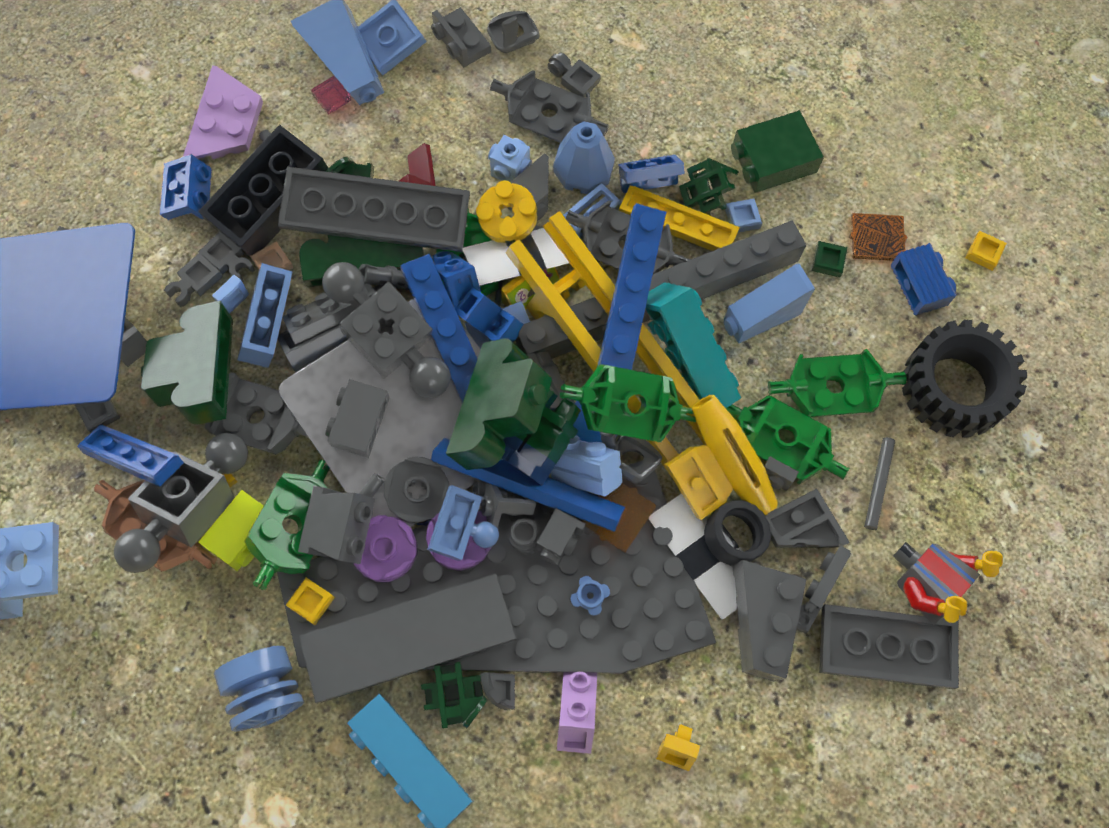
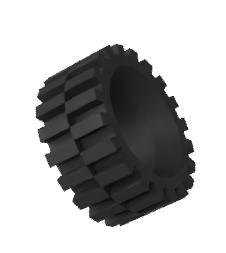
(982, 351)

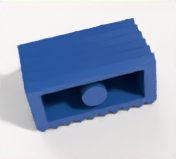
(923, 279)

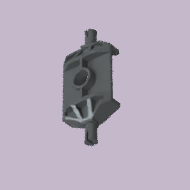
(270, 434)

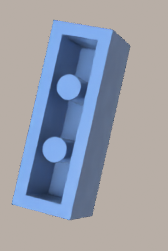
(265, 315)

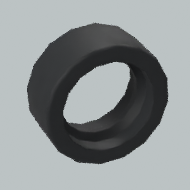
(752, 517)

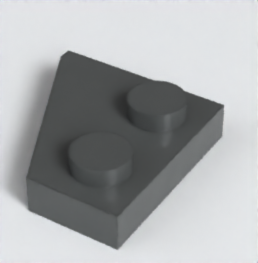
(805, 524)

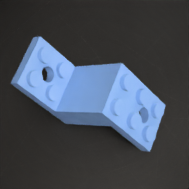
(40, 573)

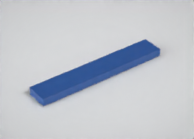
(551, 493)

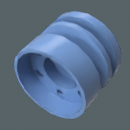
(260, 692)

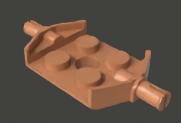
(122, 517)

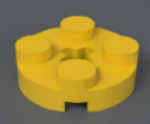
(503, 196)

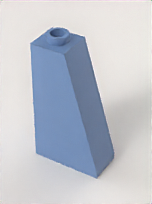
(339, 44)

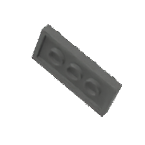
(889, 647)

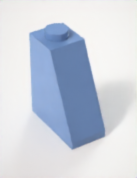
(769, 304)

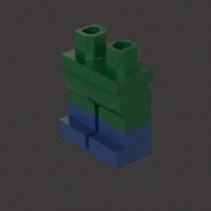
(539, 452)

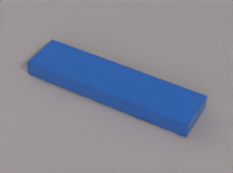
(130, 455)

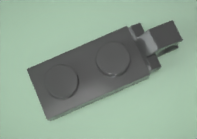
(819, 591)

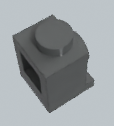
(559, 537)

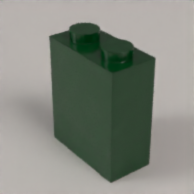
(776, 151)

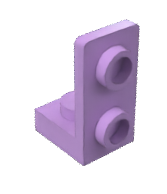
(577, 712)

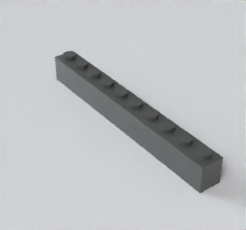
(705, 274)

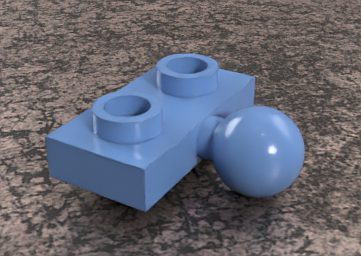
(457, 524)

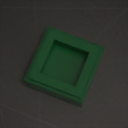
(829, 259)

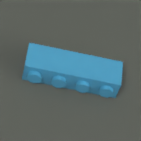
(409, 762)

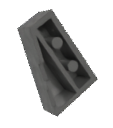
(768, 618)

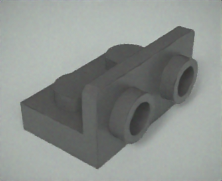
(460, 36)
(499, 501)

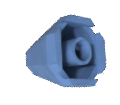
(584, 159)

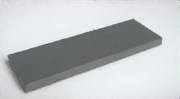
(374, 209)
(406, 638)

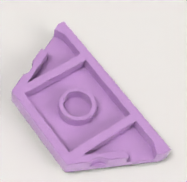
(224, 117)

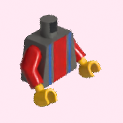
(941, 578)

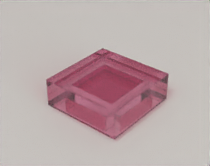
(331, 95)

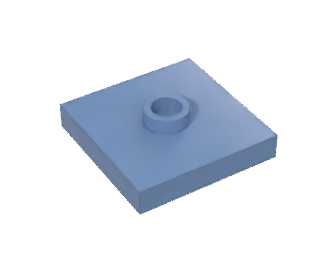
(390, 36)

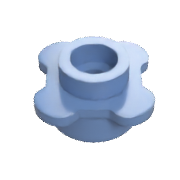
(587, 586)

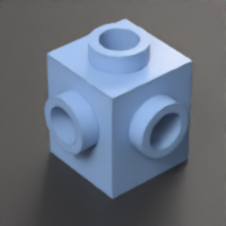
(509, 158)

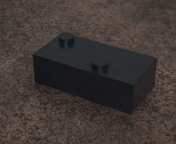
(251, 199)

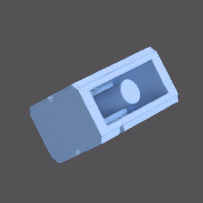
(589, 467)

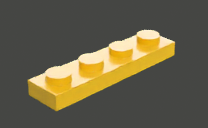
(684, 221)

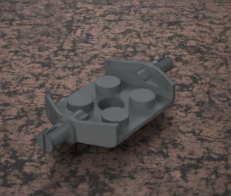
(532, 96)
(609, 226)

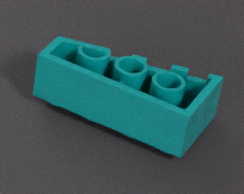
(691, 342)

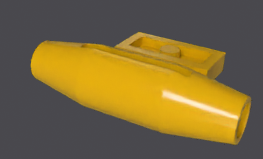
(723, 464)

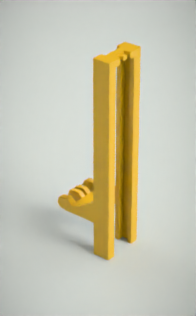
(551, 298)

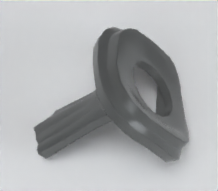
(504, 31)
(626, 444)

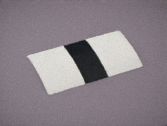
(494, 265)
(689, 545)

